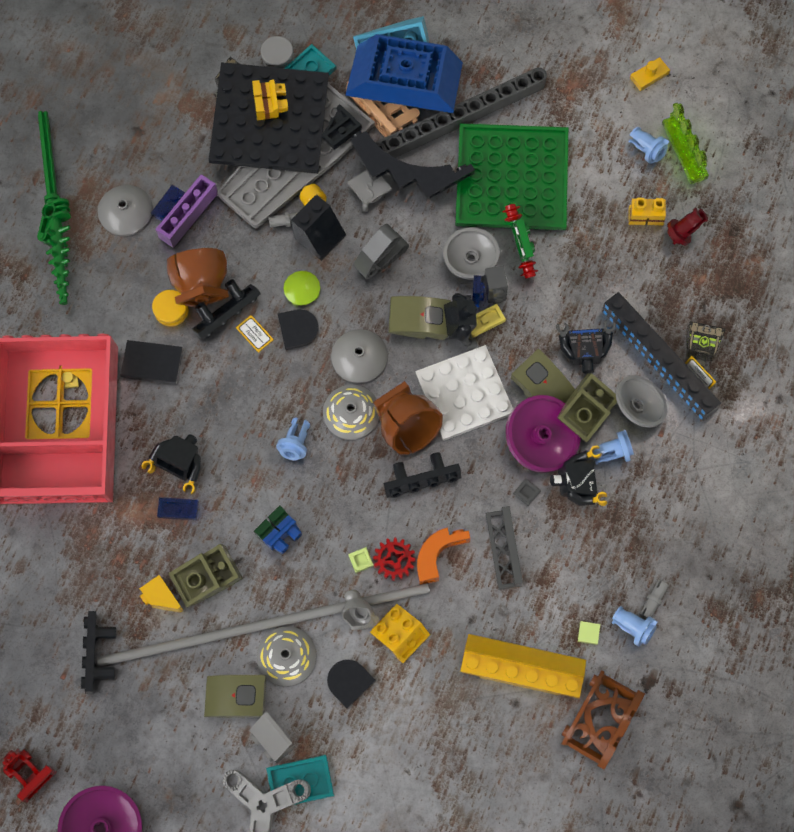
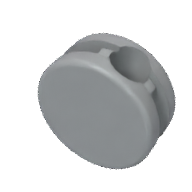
(277, 52)

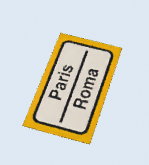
(254, 333)
(700, 372)

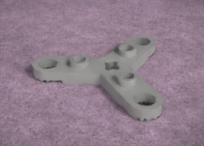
(252, 795)

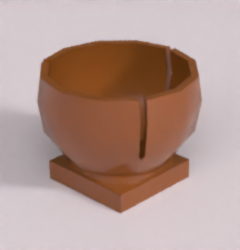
(198, 276)
(407, 419)

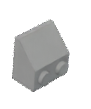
(272, 738)

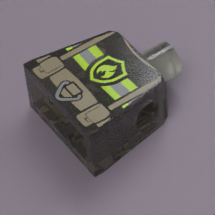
(703, 341)

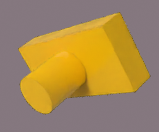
(650, 73)

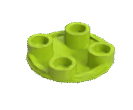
(301, 288)

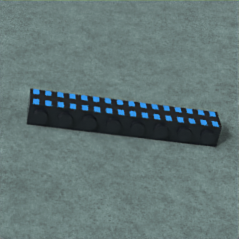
(661, 356)

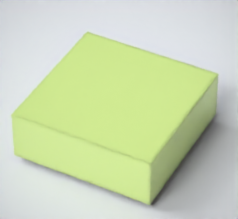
(361, 560)
(588, 633)

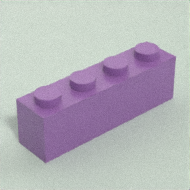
(187, 211)

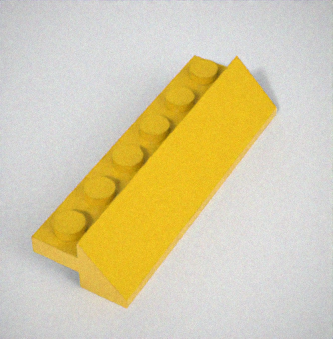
(523, 666)

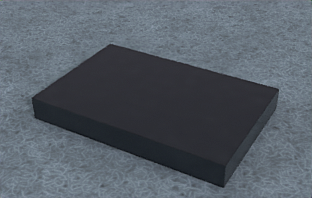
(151, 362)

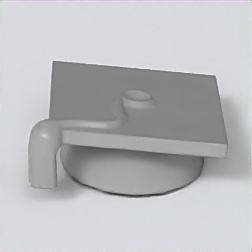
(368, 190)

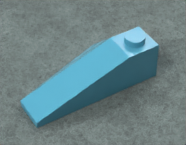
(409, 29)

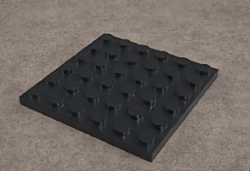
(278, 143)

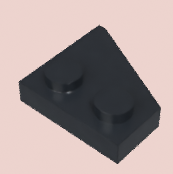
(341, 128)

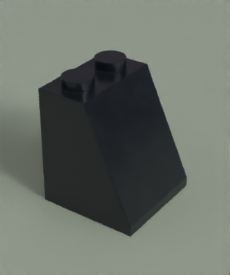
(317, 227)

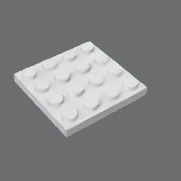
(465, 392)

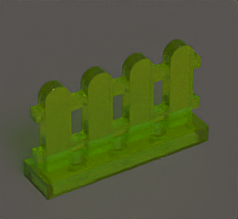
(686, 145)

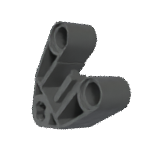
(380, 251)

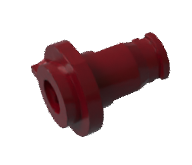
(681, 230)

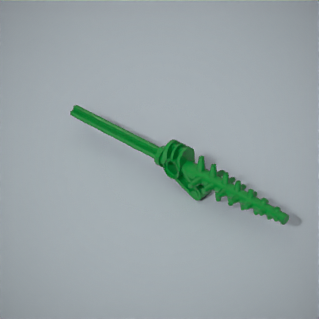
(53, 214)

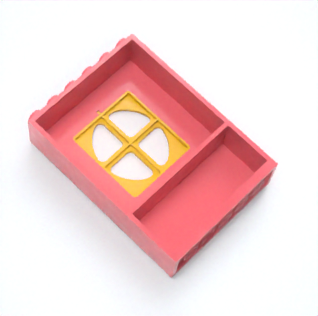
(57, 465)

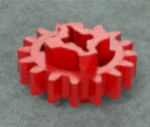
(388, 562)

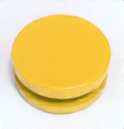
(166, 309)

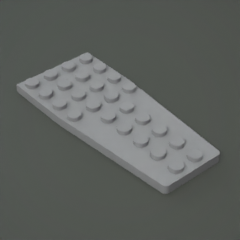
(263, 192)

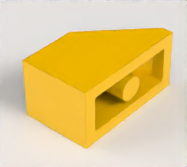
(159, 595)

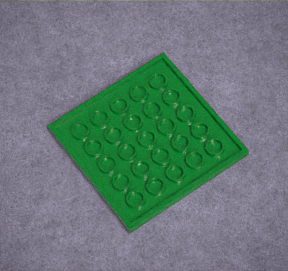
(513, 167)

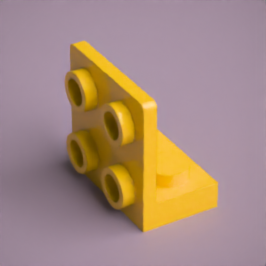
(400, 632)

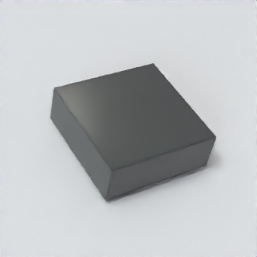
(527, 492)

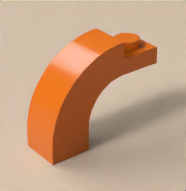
(431, 549)

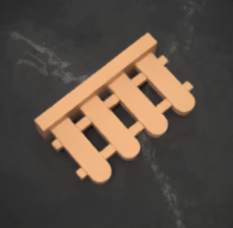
(383, 116)

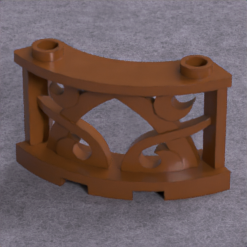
(605, 747)

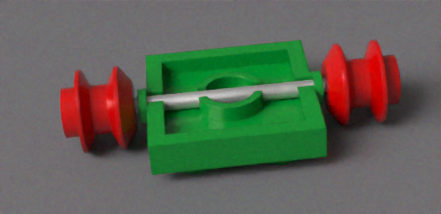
(524, 246)

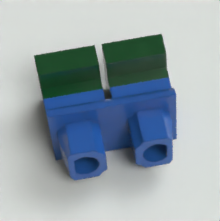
(285, 527)

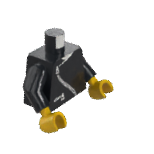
(178, 458)
(578, 479)

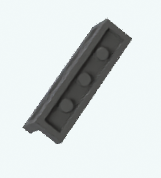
(511, 547)

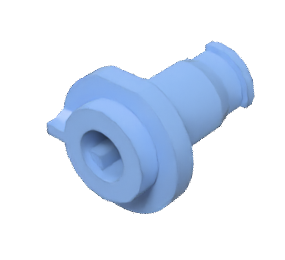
(653, 148)
(292, 446)
(615, 449)
(635, 626)

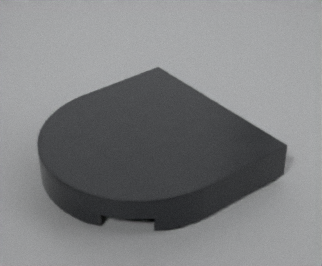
(298, 328)
(348, 681)

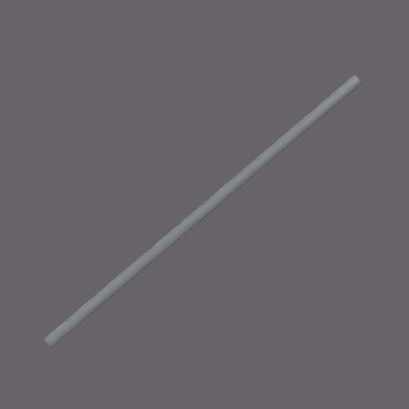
(256, 626)

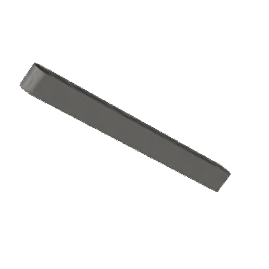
(464, 109)

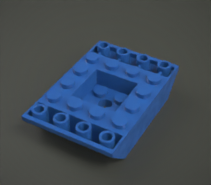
(405, 73)

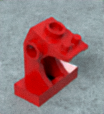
(15, 761)

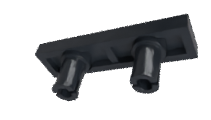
(221, 315)
(414, 483)
(88, 661)

